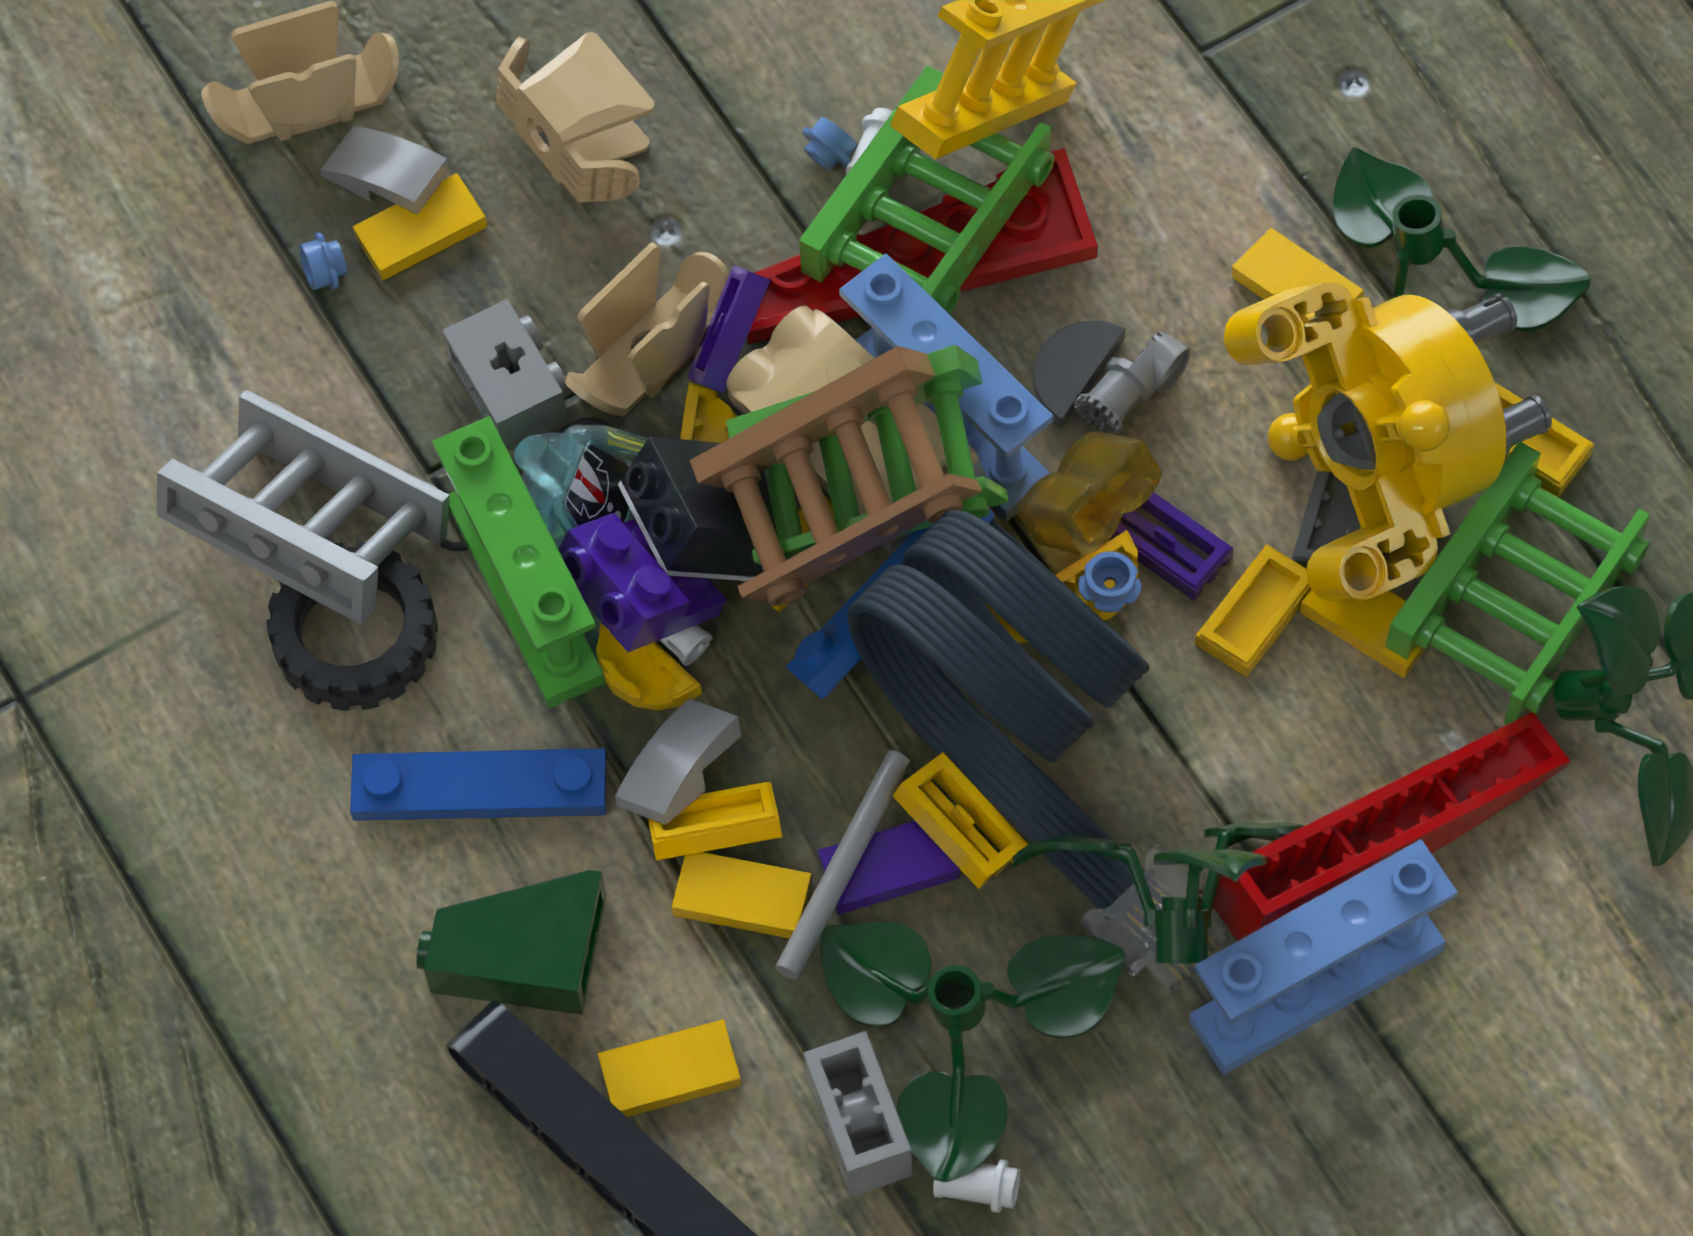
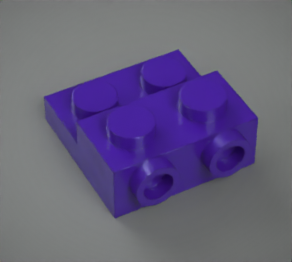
(629, 586)

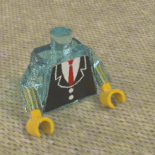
(577, 474)

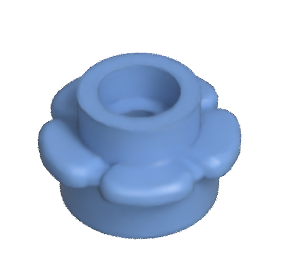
(828, 144)
(322, 262)
(1113, 567)

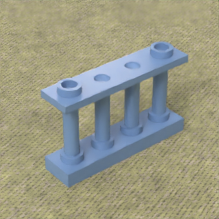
(995, 414)
(1321, 957)

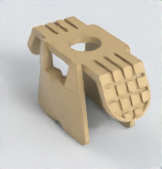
(300, 77)
(587, 112)
(629, 311)

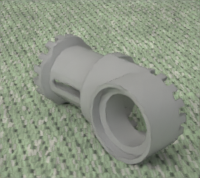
(1134, 382)

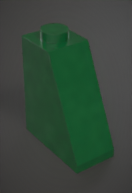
(519, 944)

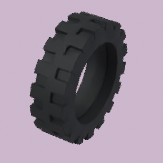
(371, 680)

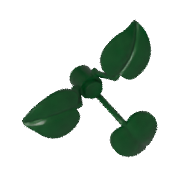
(1389, 199)
(1625, 637)
(1183, 920)
(957, 1118)

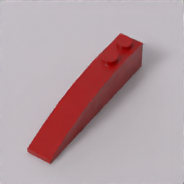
(1427, 804)

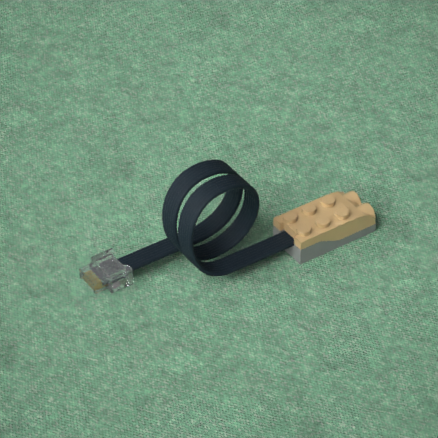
(934, 620)

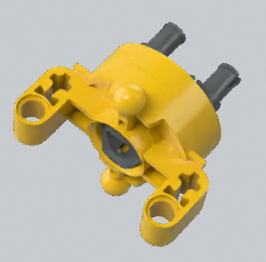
(1393, 412)

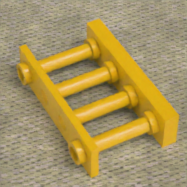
(997, 91)

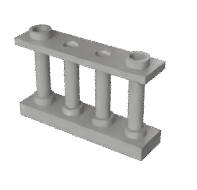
(292, 551)

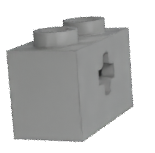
(485, 352)
(858, 1114)

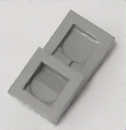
(386, 165)
(670, 766)

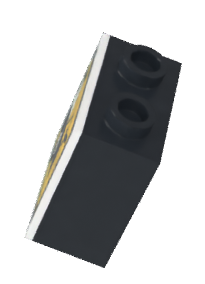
(687, 523)

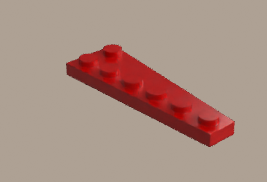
(1040, 235)

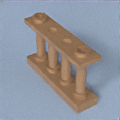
(787, 440)

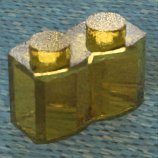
(1089, 492)

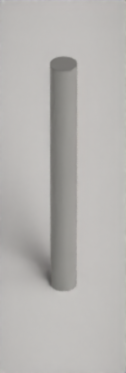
(842, 865)

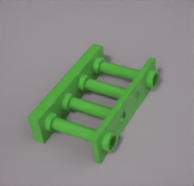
(890, 155)
(954, 373)
(1486, 534)
(519, 562)

